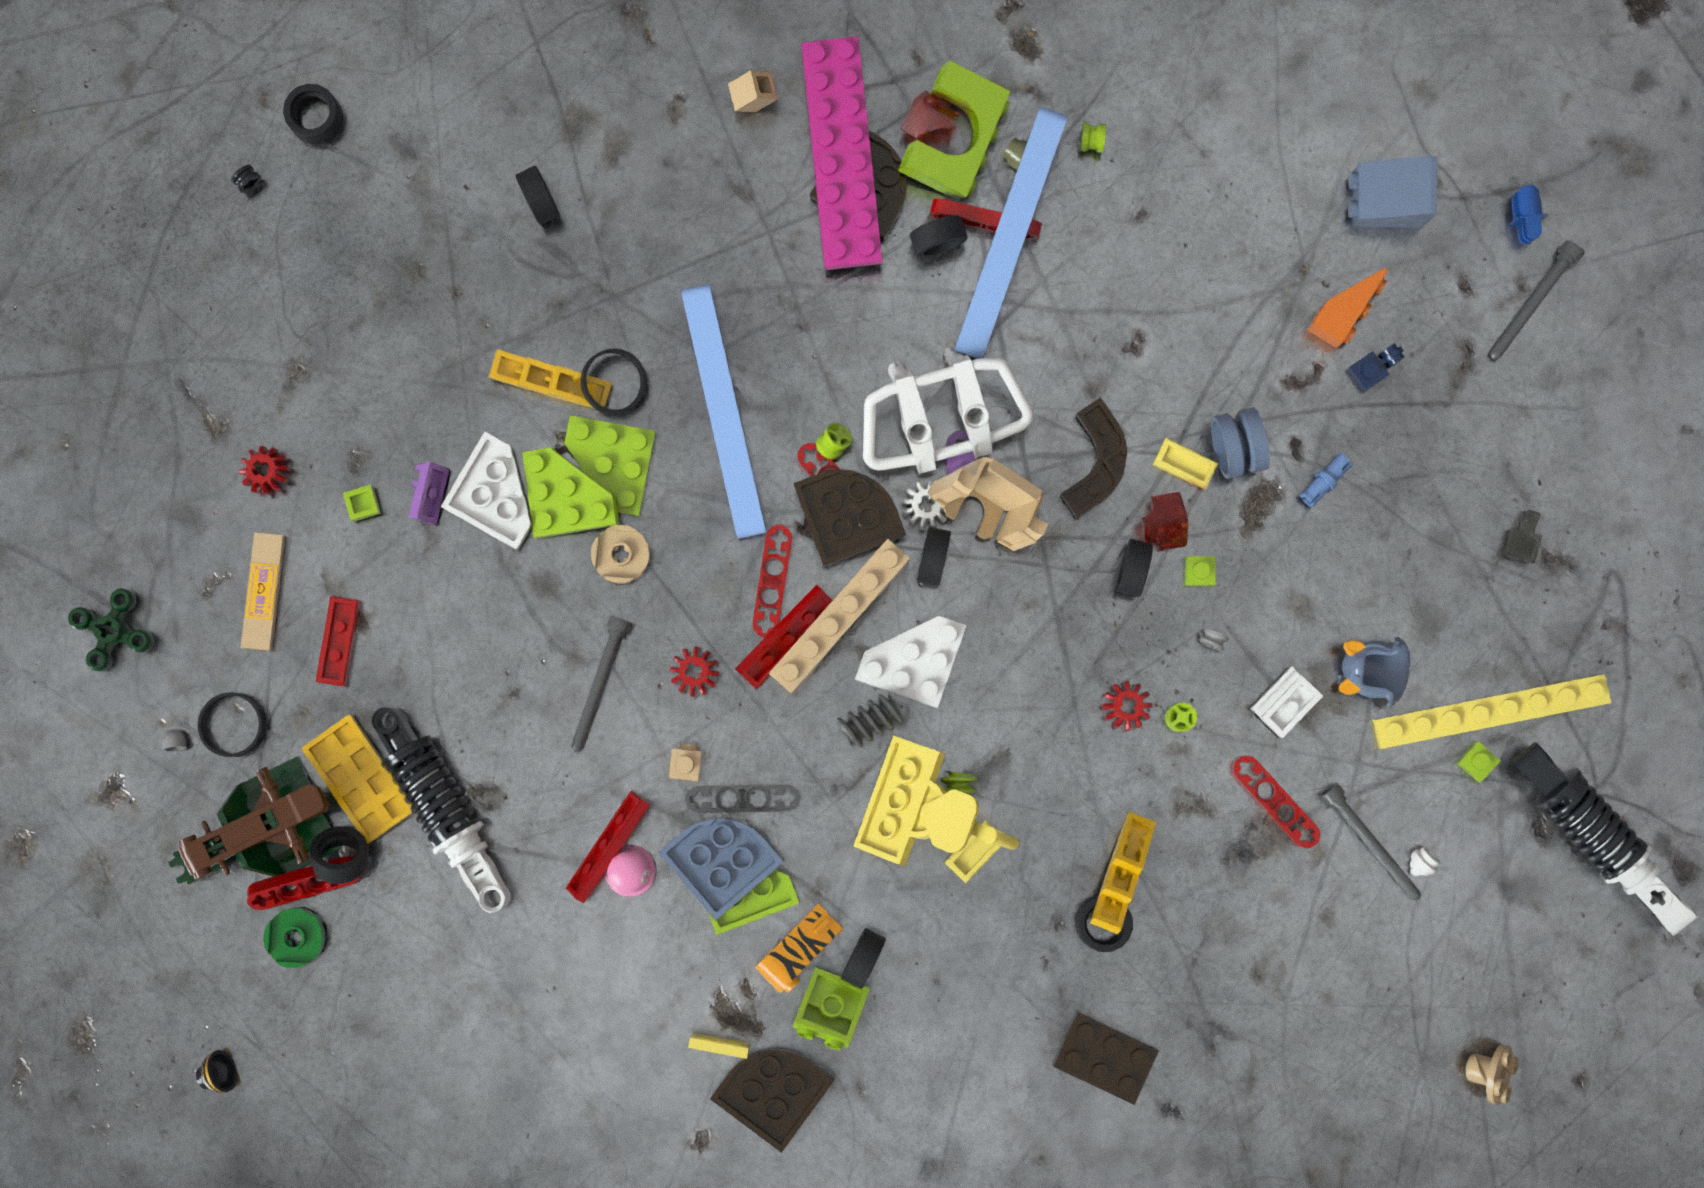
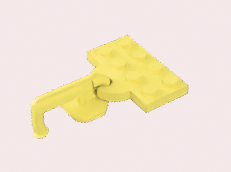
(913, 806)

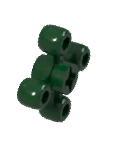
(106, 639)

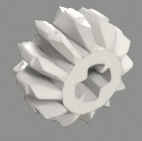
(917, 501)

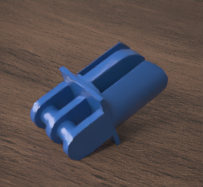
(1527, 213)

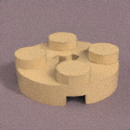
(610, 541)

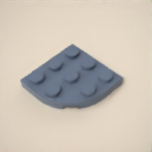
(720, 861)

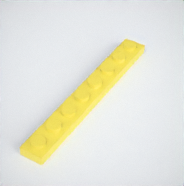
(1492, 711)

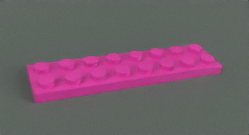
(841, 153)

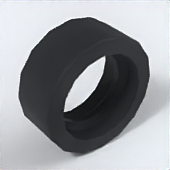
(306, 92)
(537, 195)
(938, 236)
(934, 556)
(1134, 567)
(342, 872)
(1089, 940)
(863, 958)

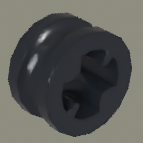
(245, 178)

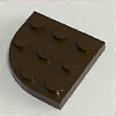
(888, 183)
(847, 513)
(773, 1093)

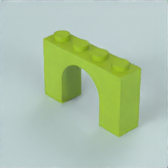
(984, 105)

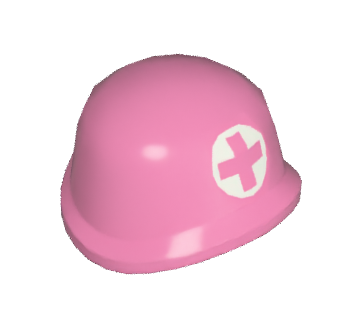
(631, 871)

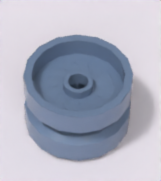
(1240, 443)

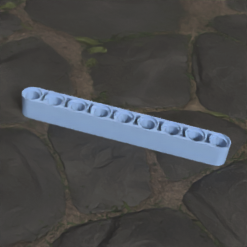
(1011, 233)
(723, 411)

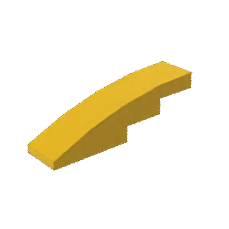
(547, 379)
(1123, 872)

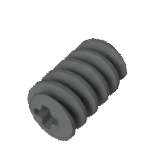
(870, 720)

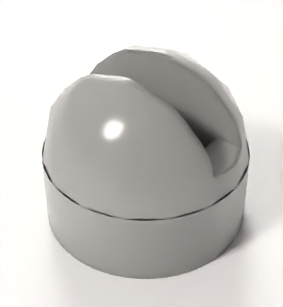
(173, 741)

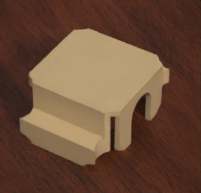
(998, 491)

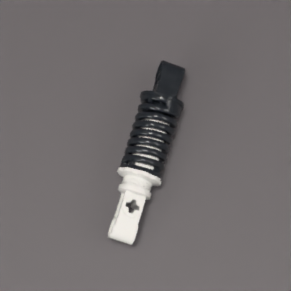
(428, 793)
(1602, 835)

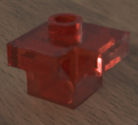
(927, 115)
(1166, 522)

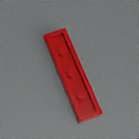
(778, 642)
(607, 846)

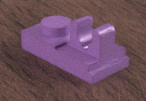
(428, 492)

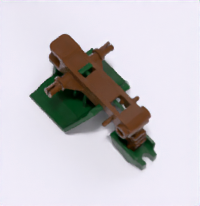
(263, 824)

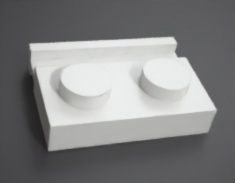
(1286, 702)

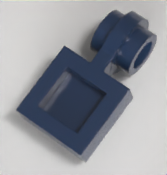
(1370, 369)

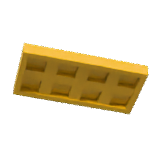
(357, 779)

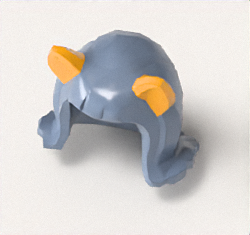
(1376, 669)

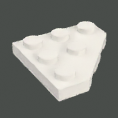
(491, 493)
(914, 661)

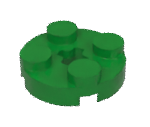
(282, 949)

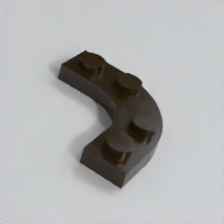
(1110, 459)

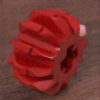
(253, 468)
(698, 662)
(1137, 708)

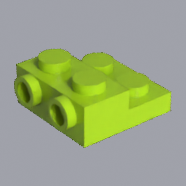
(830, 1009)

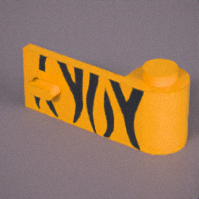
(798, 949)

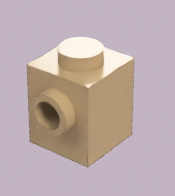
(753, 91)
(686, 763)

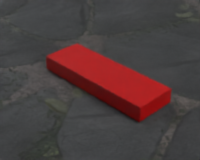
(338, 641)

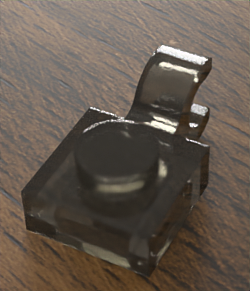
(1522, 541)

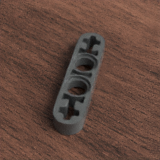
(743, 803)

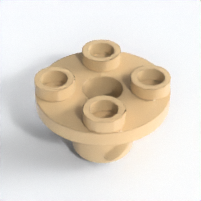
(1494, 1073)

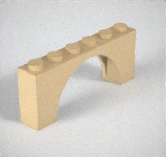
(838, 617)

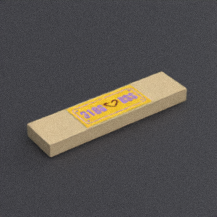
(263, 591)

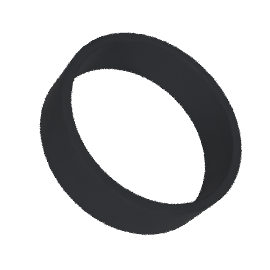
(643, 381)
(203, 719)

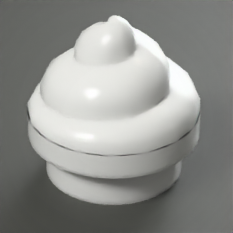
(1423, 862)

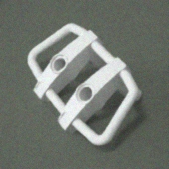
(969, 396)

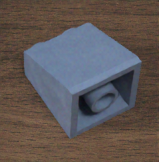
(1394, 193)

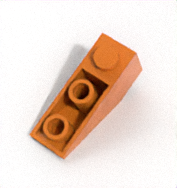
(1338, 315)

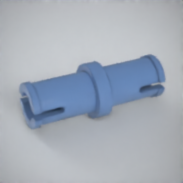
(1326, 480)

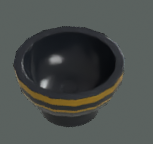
(217, 1072)

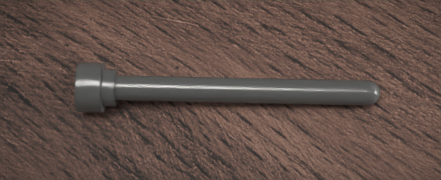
(1569, 254)
(616, 630)
(1334, 797)

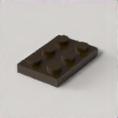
(1105, 1058)

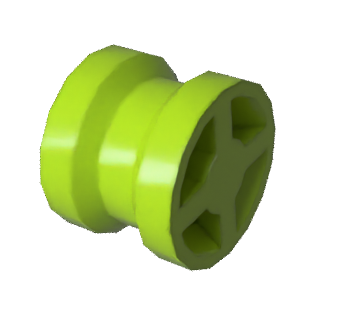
(1092, 137)
(833, 441)
(1189, 717)

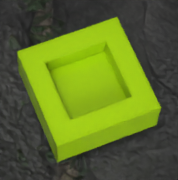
(361, 503)
(1200, 570)
(1478, 761)

